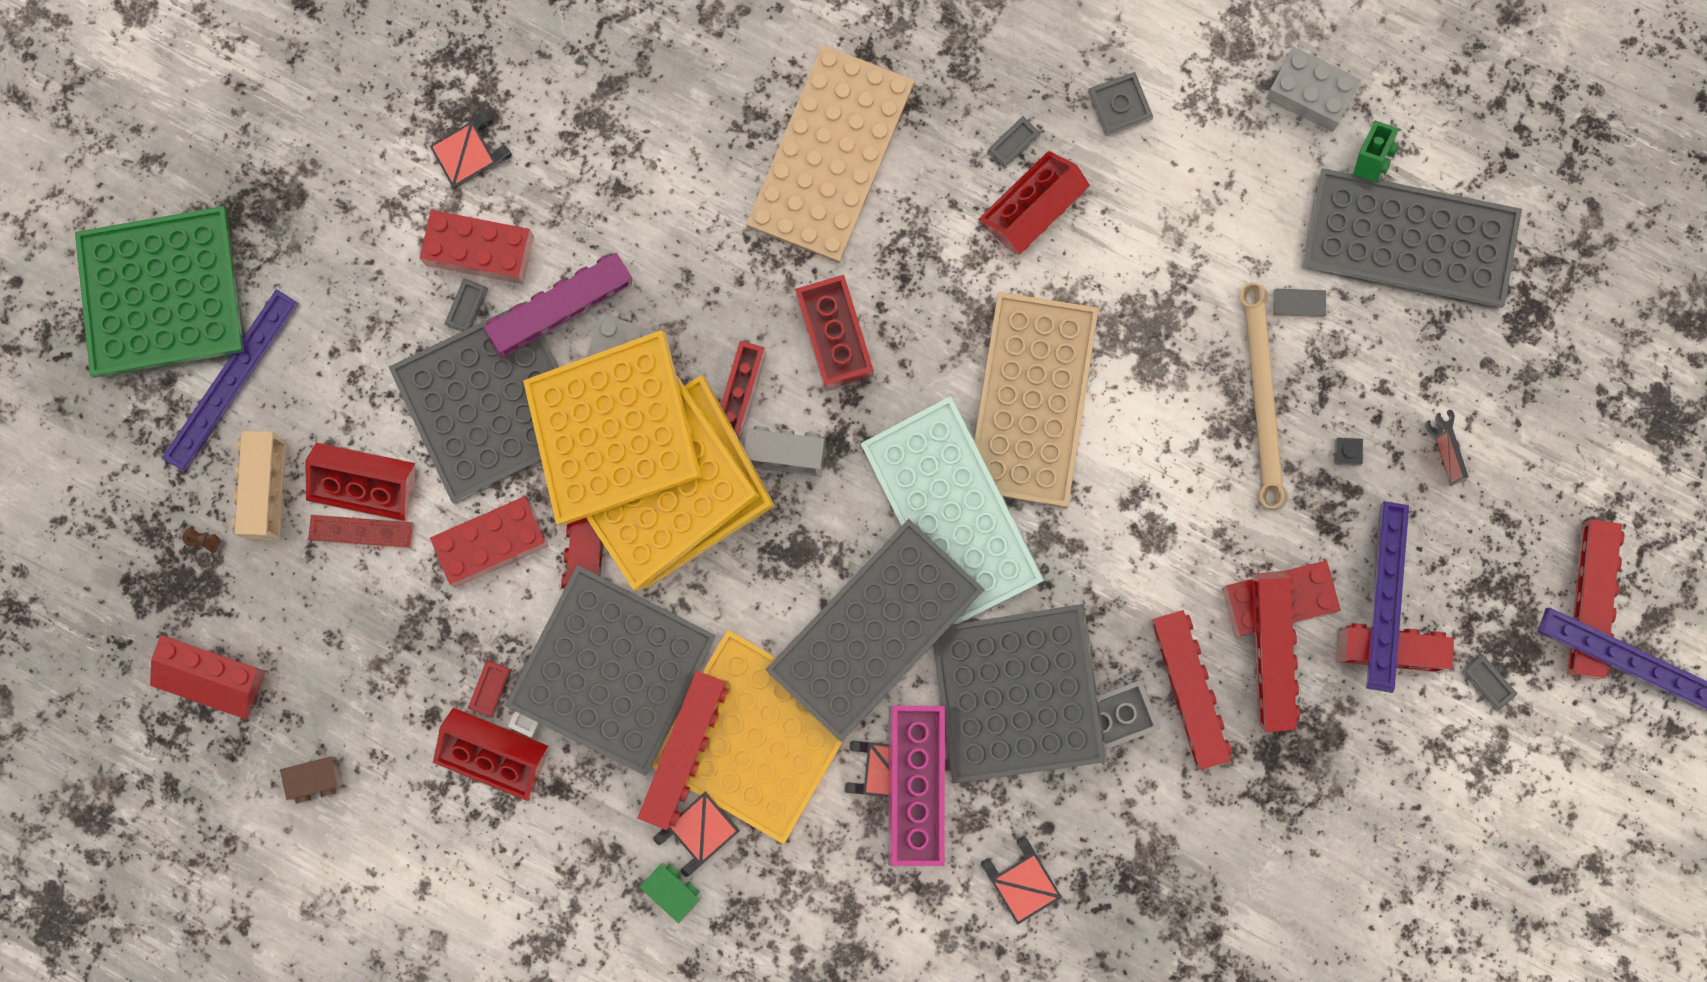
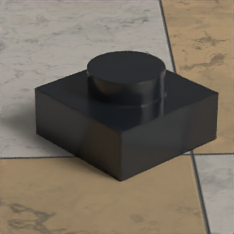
(1348, 451)

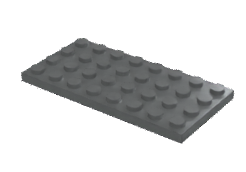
(1412, 238)
(875, 630)

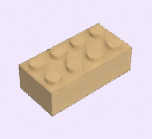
(259, 486)

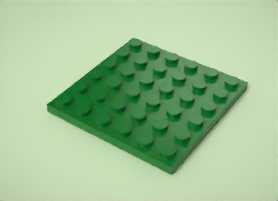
(158, 292)

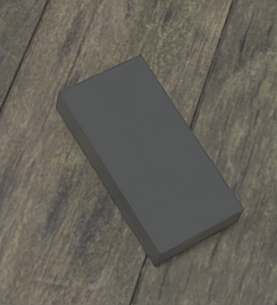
(1013, 142)
(1300, 302)
(466, 305)
(1489, 682)

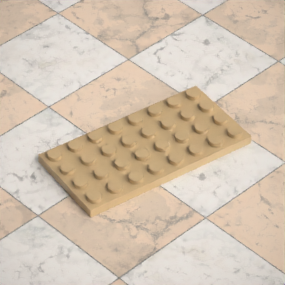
(830, 153)
(1035, 396)

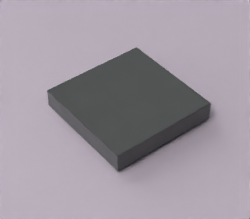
(1120, 103)

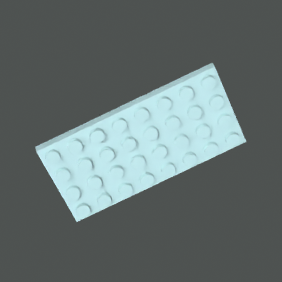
(948, 492)

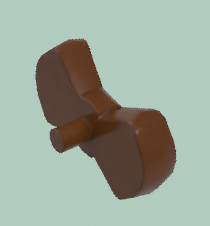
(193, 538)

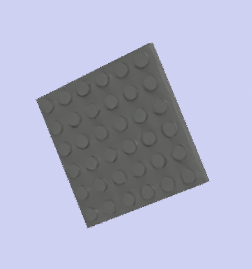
(473, 407)
(610, 670)
(1019, 694)

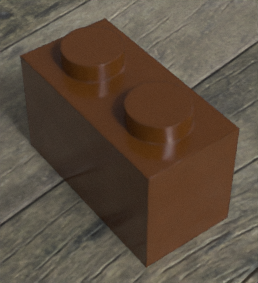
(311, 778)

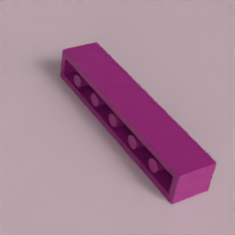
(557, 305)

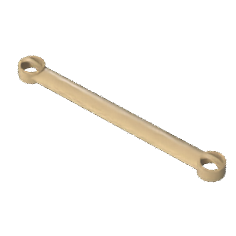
(1264, 395)

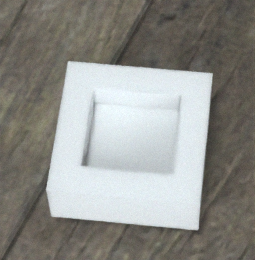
(523, 725)

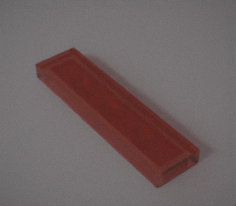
(361, 531)

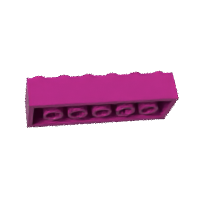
(916, 786)

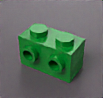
(1376, 150)
(671, 892)

